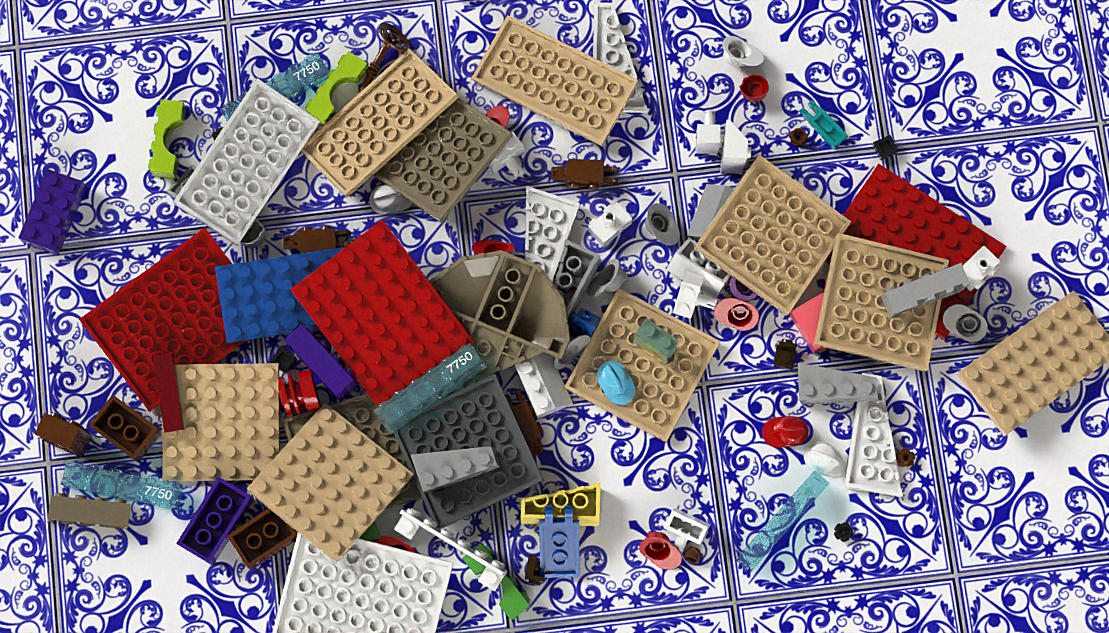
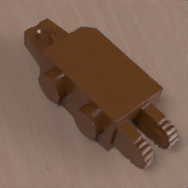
(584, 173)
(315, 239)
(530, 429)

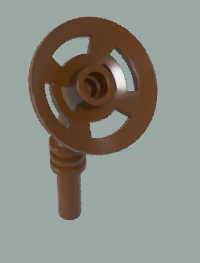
(390, 41)

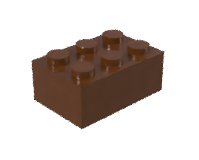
(125, 428)
(63, 434)
(262, 538)

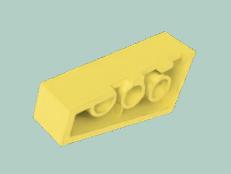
(583, 499)

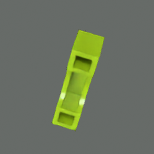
(349, 70)
(170, 116)

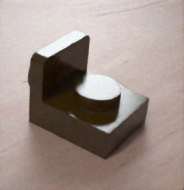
(785, 354)
(533, 567)

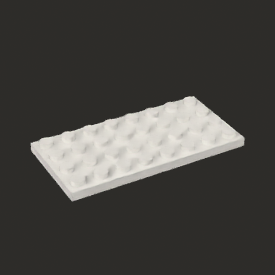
(246, 162)

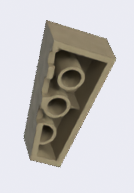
(88, 511)

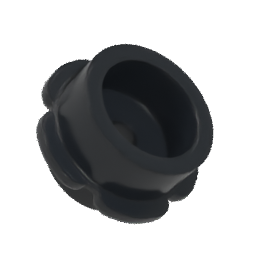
(838, 532)

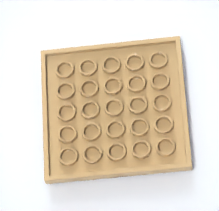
(772, 234)
(855, 314)
(659, 388)
(227, 421)
(330, 482)

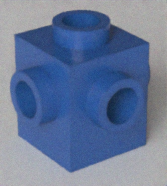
(583, 322)

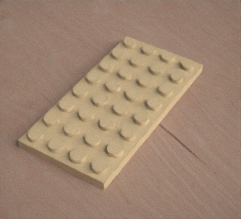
(555, 80)
(378, 123)
(1037, 363)

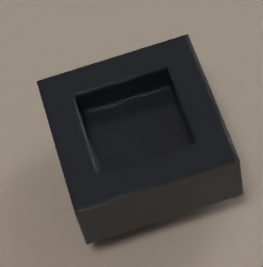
(885, 147)
(284, 359)

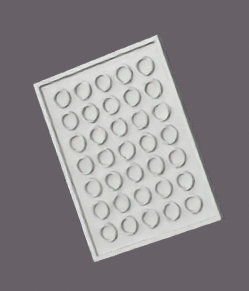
(365, 592)

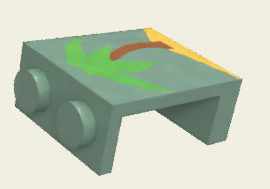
(655, 341)

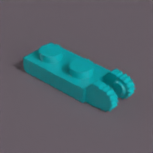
(824, 125)

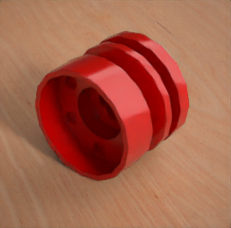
(299, 393)

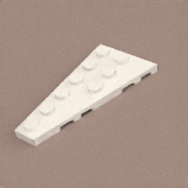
(611, 49)
(547, 227)
(872, 451)

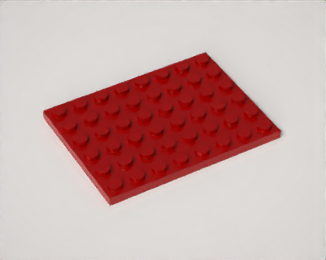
(905, 217)
(162, 312)
(381, 313)

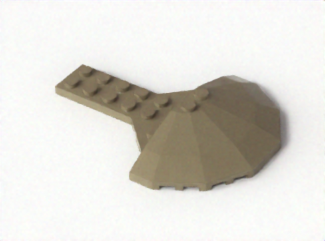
(505, 309)

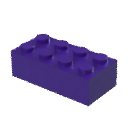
(52, 212)
(323, 365)
(214, 520)

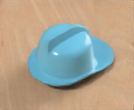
(616, 382)

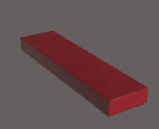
(168, 392)

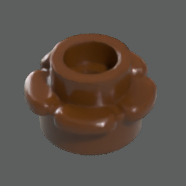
(798, 132)
(900, 457)
(692, 555)

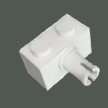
(708, 135)
(508, 156)
(609, 224)
(979, 266)
(691, 296)
(686, 528)

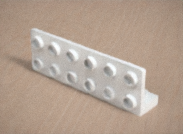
(412, 521)

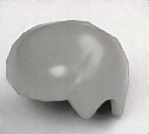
(255, 235)

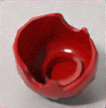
(754, 88)

